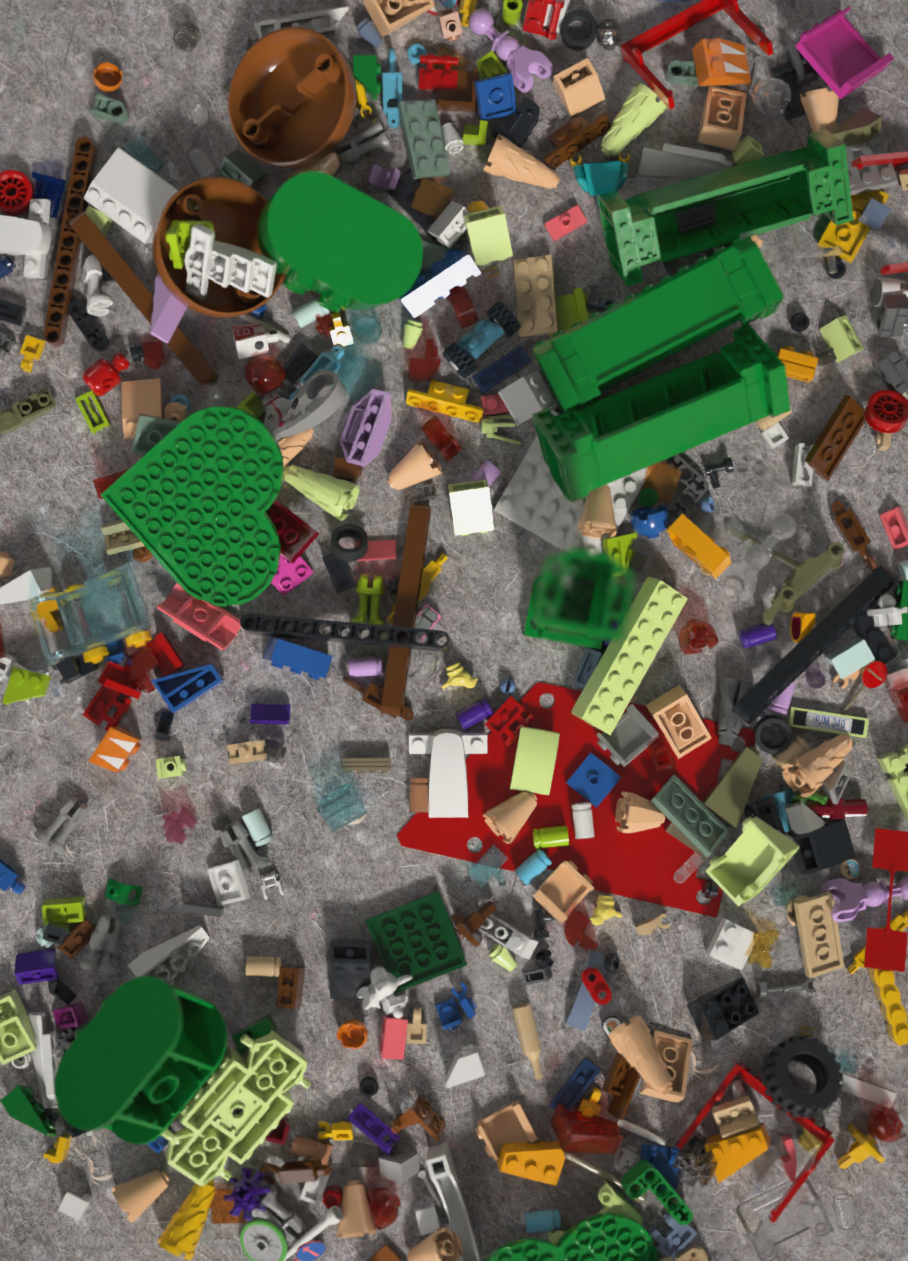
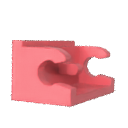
(393, 1037)

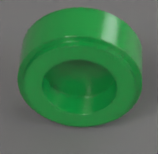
(648, 497)

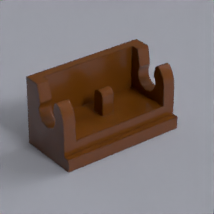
(290, 986)

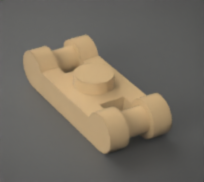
(247, 752)

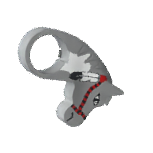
(304, 410)

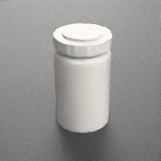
(583, 820)

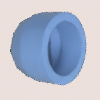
(707, 504)
(503, 685)

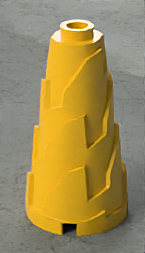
(188, 1222)

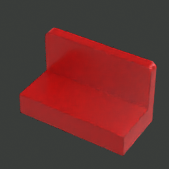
(166, 655)
(114, 678)

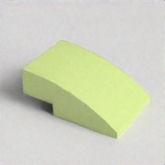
(534, 760)
(15, 1028)

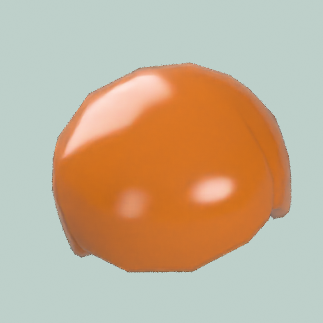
(107, 77)
(352, 1034)

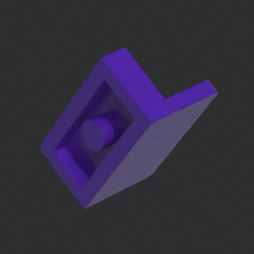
(270, 714)
(36, 967)

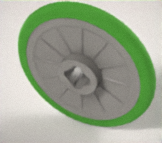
(263, 1241)

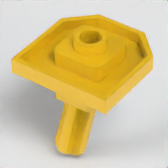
(860, 1149)

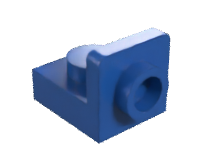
(116, 652)
(449, 1014)

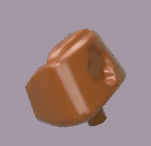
(142, 554)

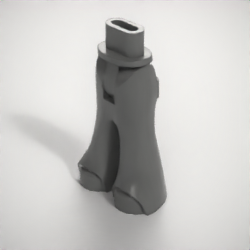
(728, 722)

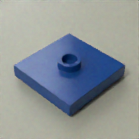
(495, 96)
(593, 780)

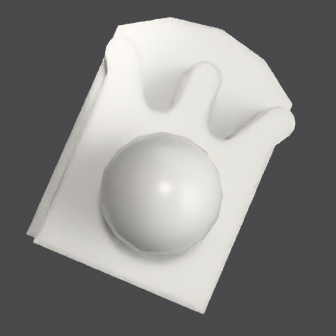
(394, 1004)

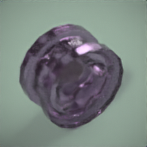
(815, 673)

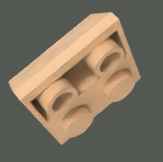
(578, 87)

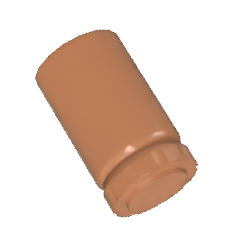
(419, 795)

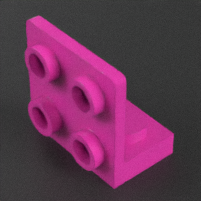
(290, 574)

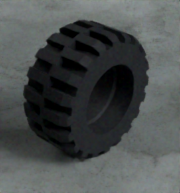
(818, 1060)

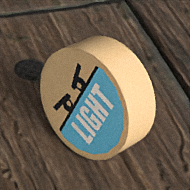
(849, 869)

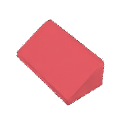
(896, 527)
(380, 550)

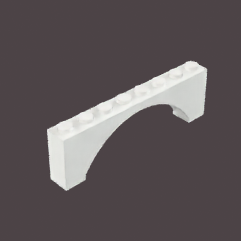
(446, 1181)

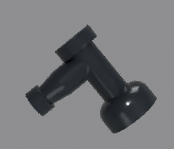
(713, 470)
(542, 916)

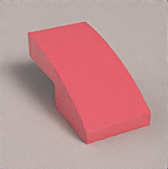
(789, 1161)

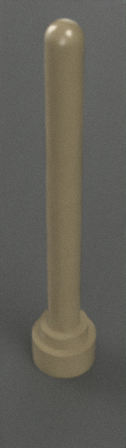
(598, 1171)

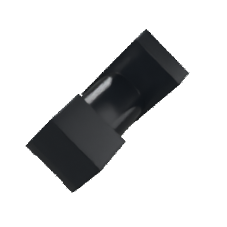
(522, 125)
(74, 668)

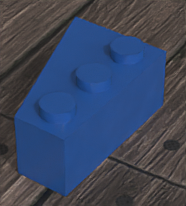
(297, 658)
(188, 686)

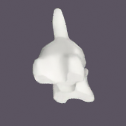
(382, 985)

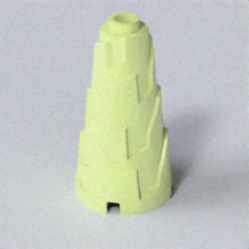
(636, 114)
(326, 491)

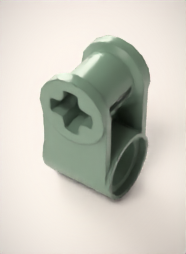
(686, 70)
(105, 109)

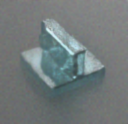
(357, 376)
(340, 807)

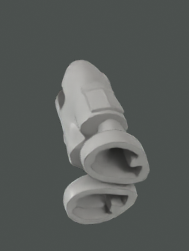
(105, 939)

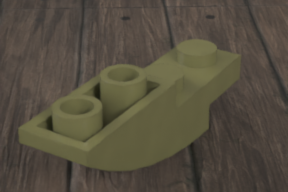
(26, 411)

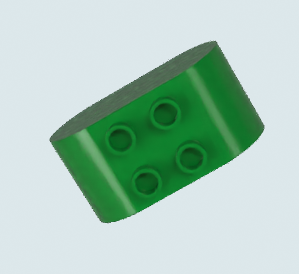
(339, 243)
(140, 1060)

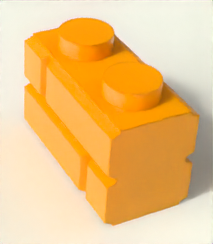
(797, 364)

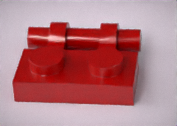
(437, 79)
(102, 704)
(505, 716)

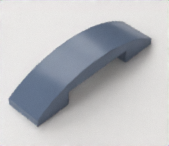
(584, 1004)

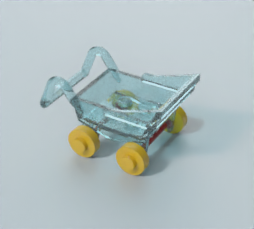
(97, 615)

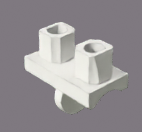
(887, 607)

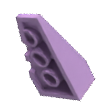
(166, 312)

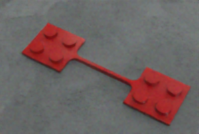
(886, 947)

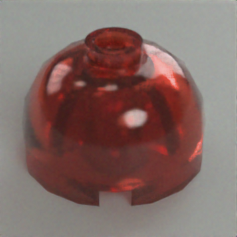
(264, 373)
(696, 636)
(885, 1123)
(383, 1206)

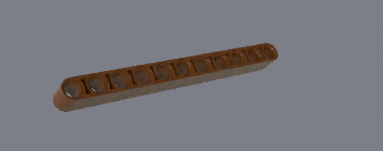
(73, 251)
(139, 294)
(406, 607)

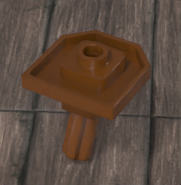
(468, 926)

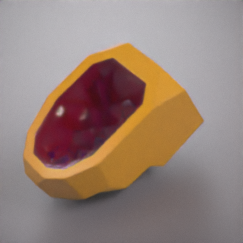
(801, 625)

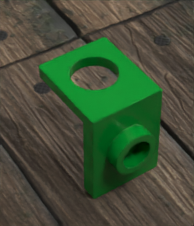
(120, 892)

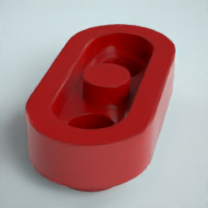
(596, 986)

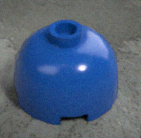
(650, 521)

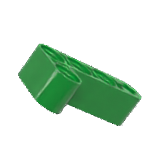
(663, 1192)

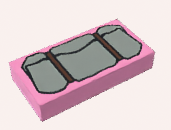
(426, 619)

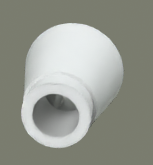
(452, 140)

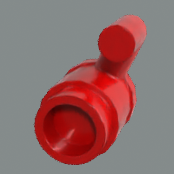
(332, 1196)

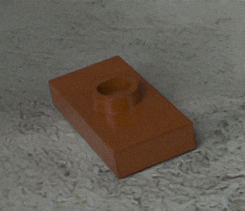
(77, 938)

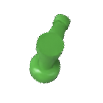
(815, 796)

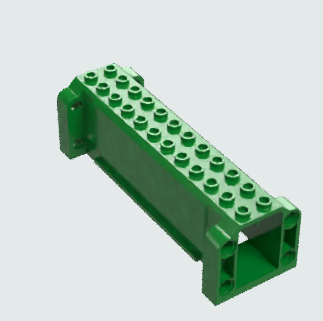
(745, 199)
(658, 323)
(663, 415)
(606, 598)

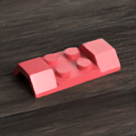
(201, 618)

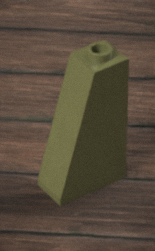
(734, 786)

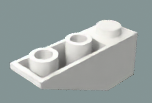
(509, 936)

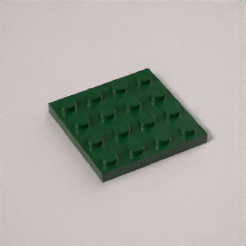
(417, 940)

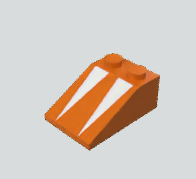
(720, 62)
(116, 749)

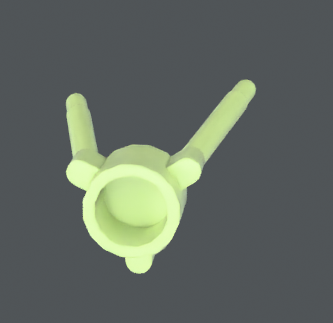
(490, 425)

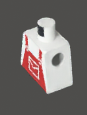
(252, 339)

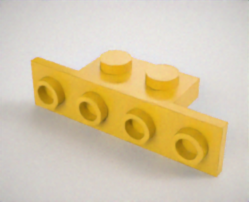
(445, 400)

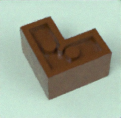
(461, 99)

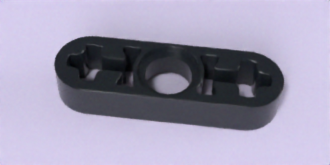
(91, 340)

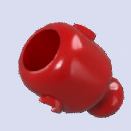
(104, 375)

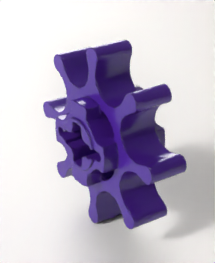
(247, 1194)

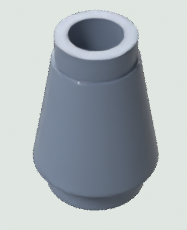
(369, 32)

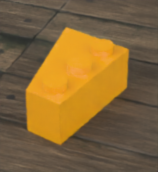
(698, 546)
(737, 1149)
(532, 1160)

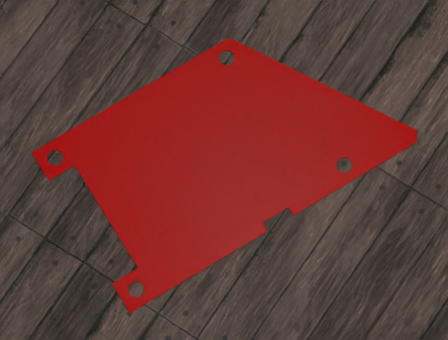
(617, 862)

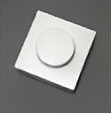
(774, 436)

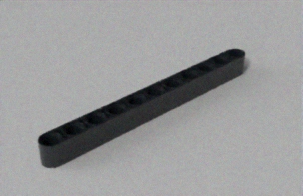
(354, 635)
(814, 644)

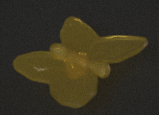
(761, 942)

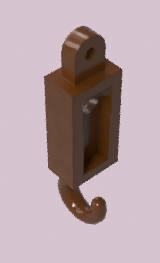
(855, 536)
(373, 696)
(296, 1171)

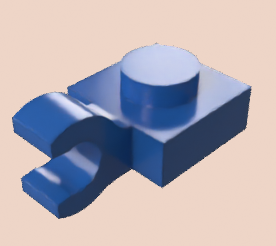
(467, 1004)

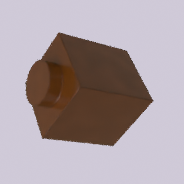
(346, 471)

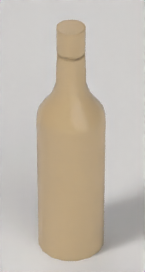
(528, 1036)

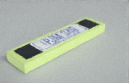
(828, 722)

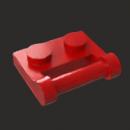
(536, 17)

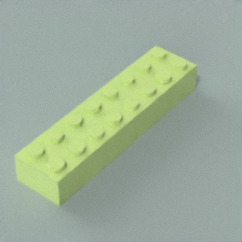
(628, 660)

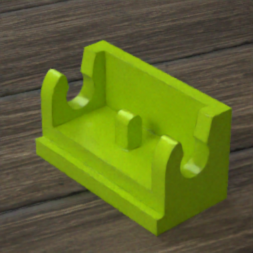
(64, 910)

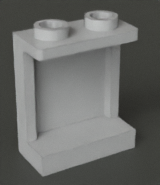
(629, 737)

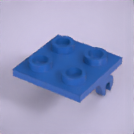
(663, 1160)

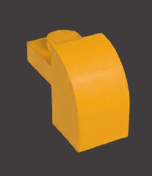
(46, 611)

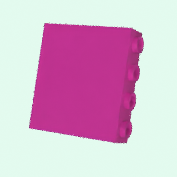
(841, 54)

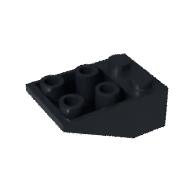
(823, 847)
(349, 967)
(723, 1010)

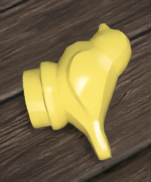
(459, 677)
(604, 910)
(808, 1141)

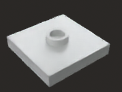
(228, 882)

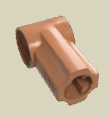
(312, 1149)

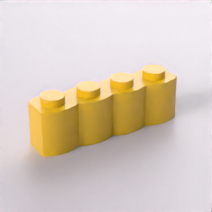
(891, 1006)

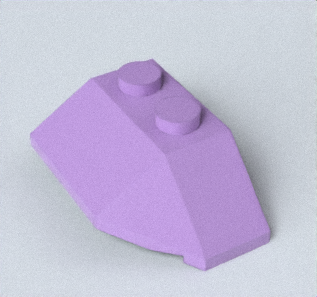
(366, 427)

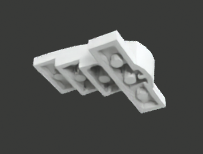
(28, 237)
(225, 266)
(448, 767)

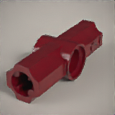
(843, 809)

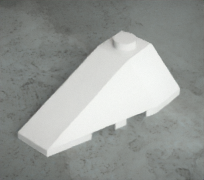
(27, 586)
(171, 956)

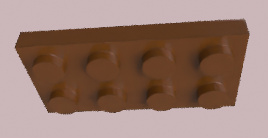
(836, 438)

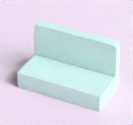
(850, 657)

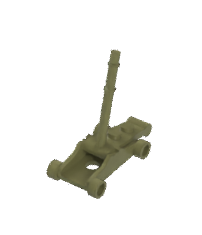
(803, 577)

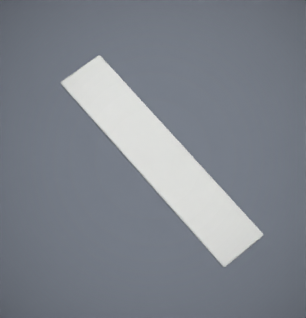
(867, 1091)

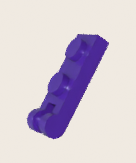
(373, 1128)

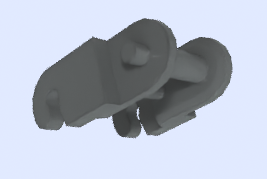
(11, 342)
(425, 498)

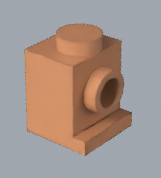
(448, 17)

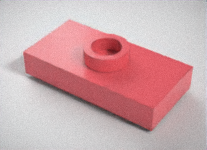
(565, 223)

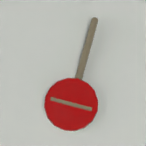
(871, 677)

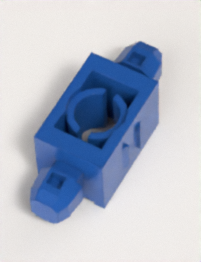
(9, 879)

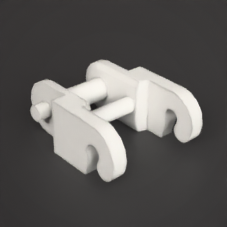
(277, 883)

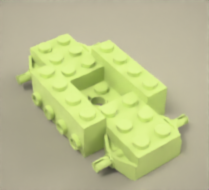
(257, 1086)

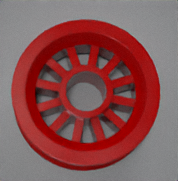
(20, 208)
(887, 411)

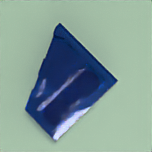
(50, 189)

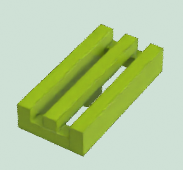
(99, 426)

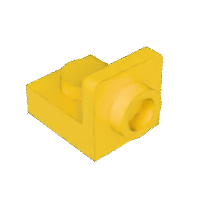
(61, 1149)

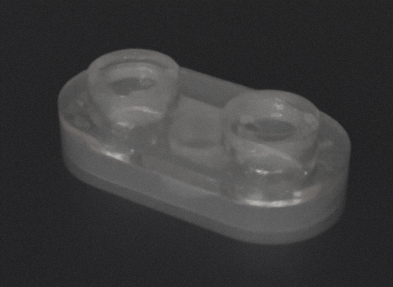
(762, 1162)

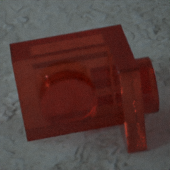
(324, 323)
(154, 354)

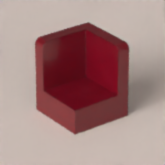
(280, 1133)

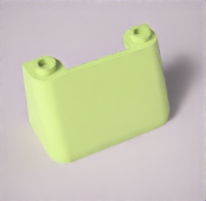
(751, 860)

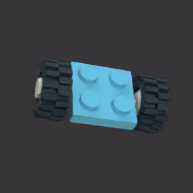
(481, 339)

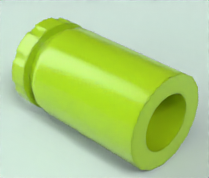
(511, 11)
(550, 837)

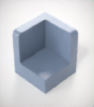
(874, 214)

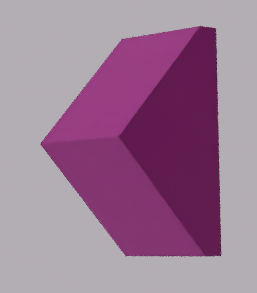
(70, 1015)

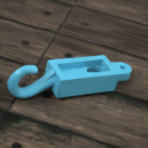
(392, 89)
(333, 365)

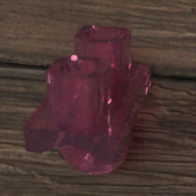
(183, 818)

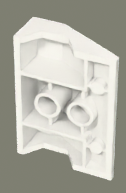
(130, 194)

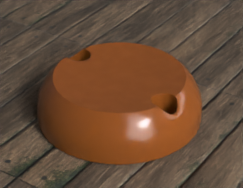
(292, 98)
(235, 216)

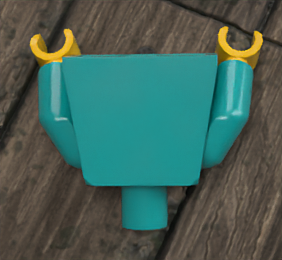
(601, 176)

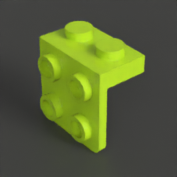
(180, 239)
(571, 309)

